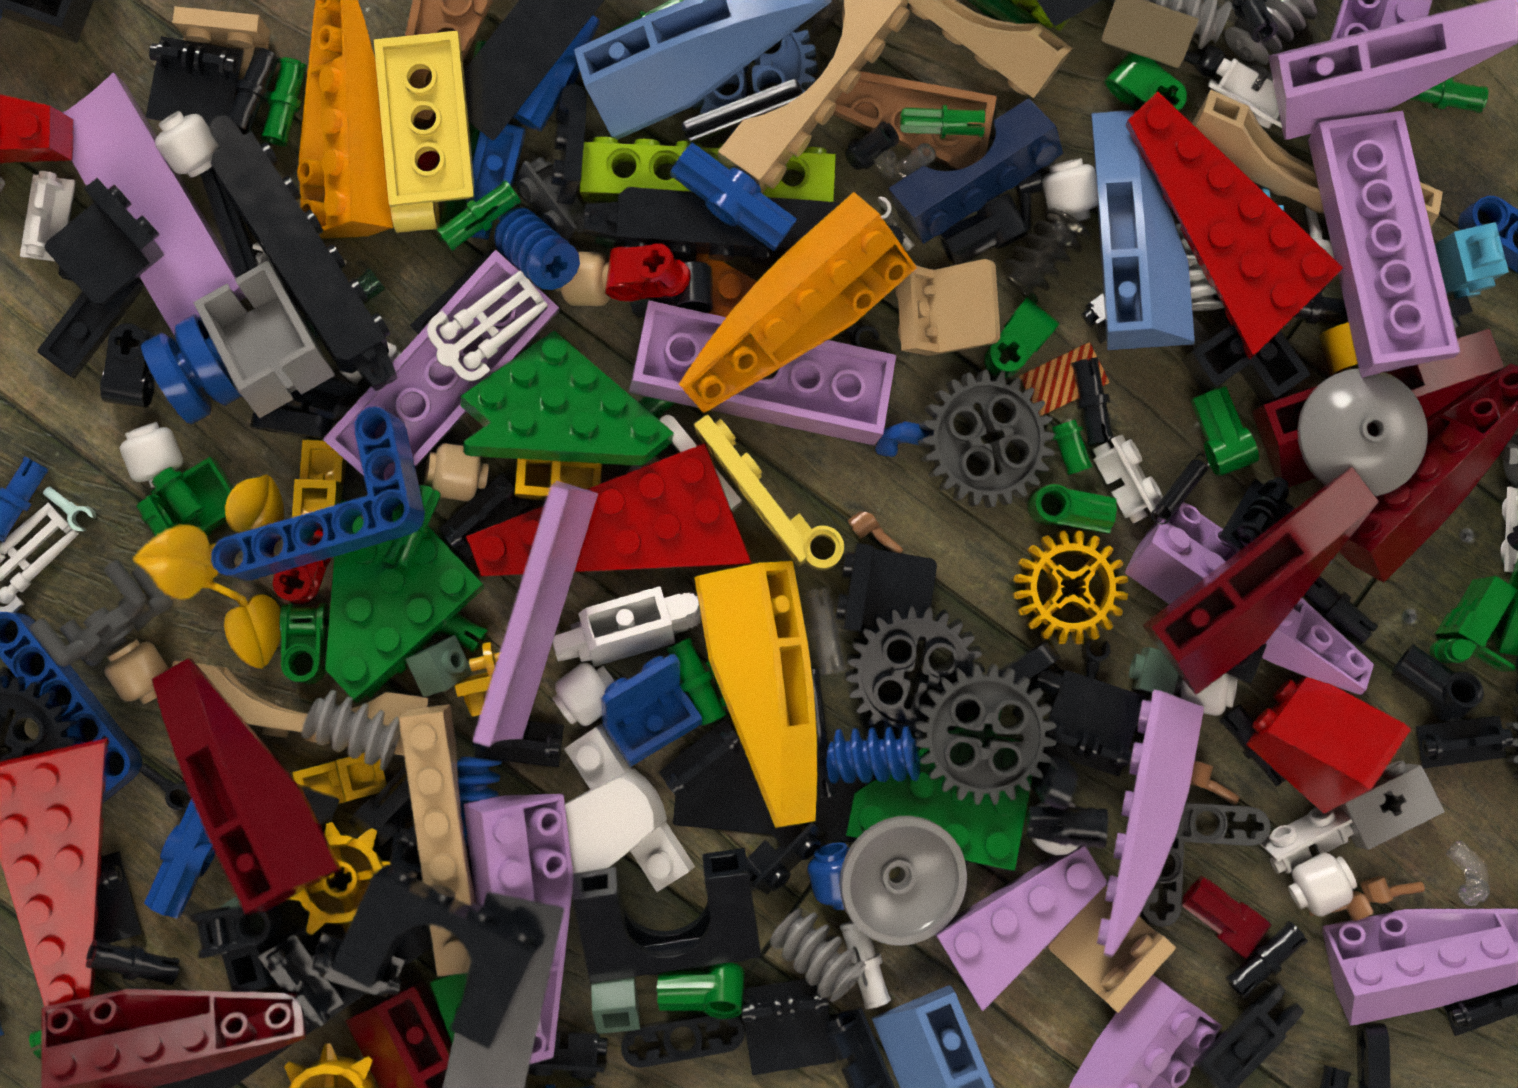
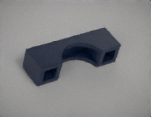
(937, 199)

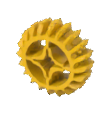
(1055, 573)

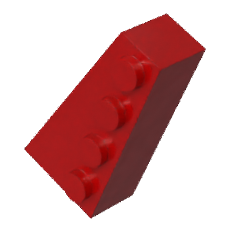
(33, 132)

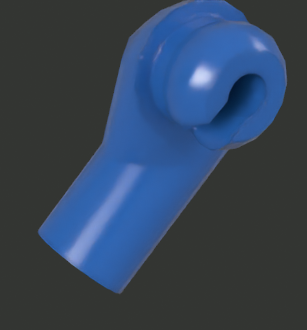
(900, 433)

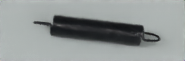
(1180, 489)

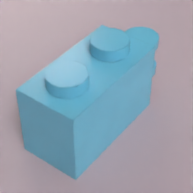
(1471, 260)

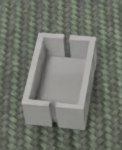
(267, 348)

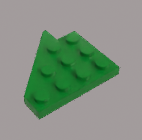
(560, 409)
(389, 612)
(983, 831)

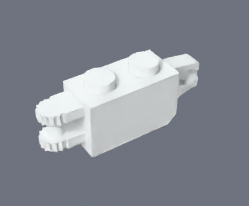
(627, 626)

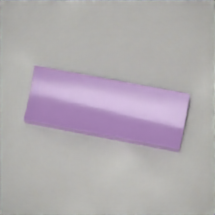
(120, 150)
(1382, 242)
(825, 391)
(430, 394)
(536, 614)

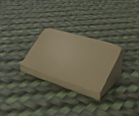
(1150, 31)

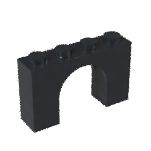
(623, 948)
(498, 952)

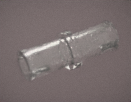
(825, 631)

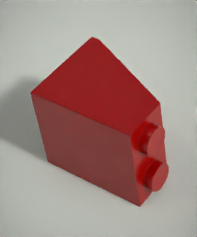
(1326, 741)

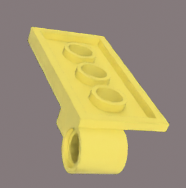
(414, 192)
(792, 534)

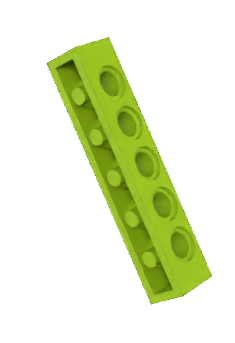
(605, 153)

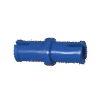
(18, 493)

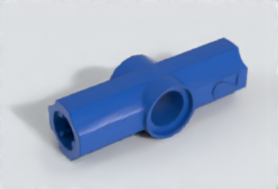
(544, 98)
(732, 196)
(184, 859)

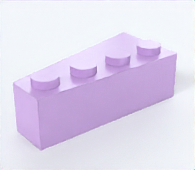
(1014, 924)

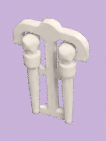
(449, 354)
(21, 581)

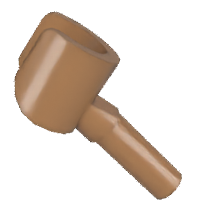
(866, 523)
(1201, 778)
(1378, 891)
(1357, 908)

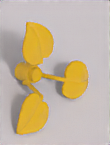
(182, 565)

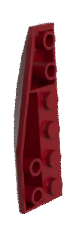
(1431, 382)
(1459, 451)
(1259, 586)
(242, 794)
(161, 1035)
(404, 1039)

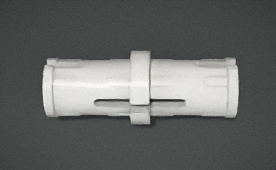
(871, 980)

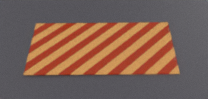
(1056, 380)

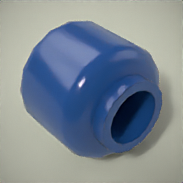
(825, 873)

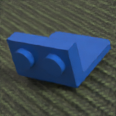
(648, 710)

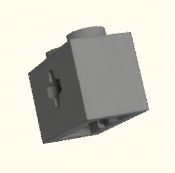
(1411, 805)

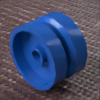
(189, 369)

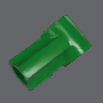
(1227, 442)
(1075, 510)
(713, 990)

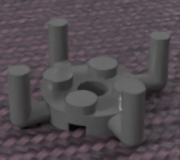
(104, 628)

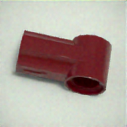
(1232, 921)

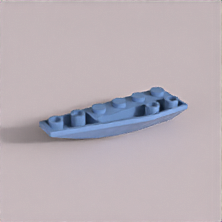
(680, 56)
(1139, 246)
(932, 1043)

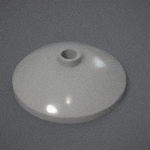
(1336, 433)
(923, 893)

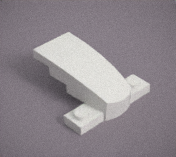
(619, 815)

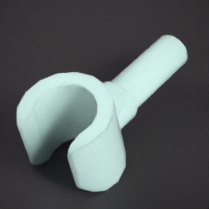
(69, 508)

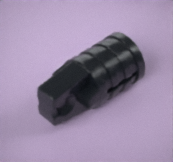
(1071, 826)

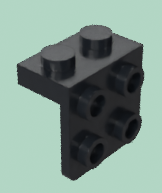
(105, 245)
(882, 581)

